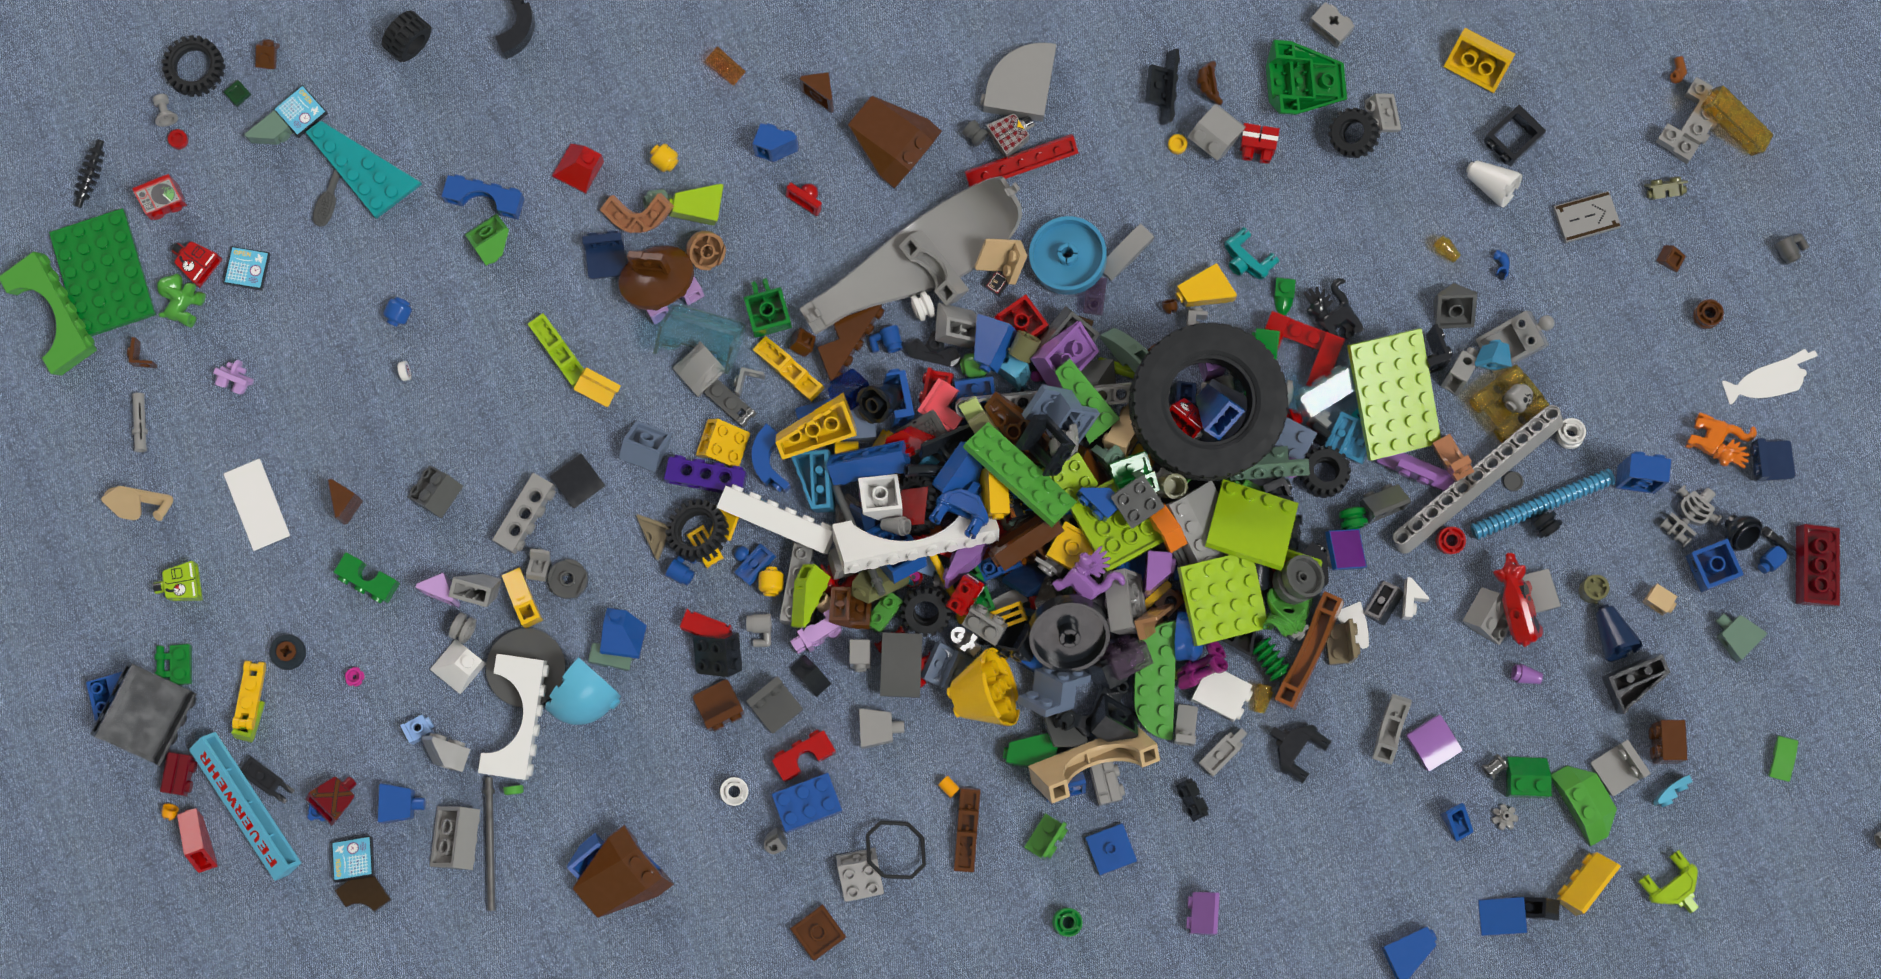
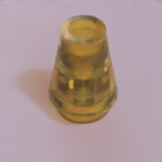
(1446, 248)
(1262, 697)

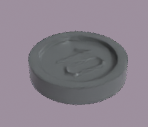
(1513, 481)

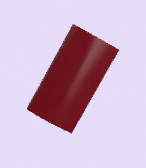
(1817, 565)

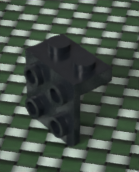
(717, 654)

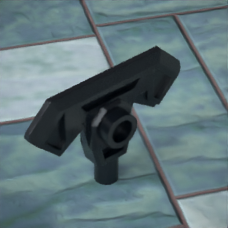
(933, 351)

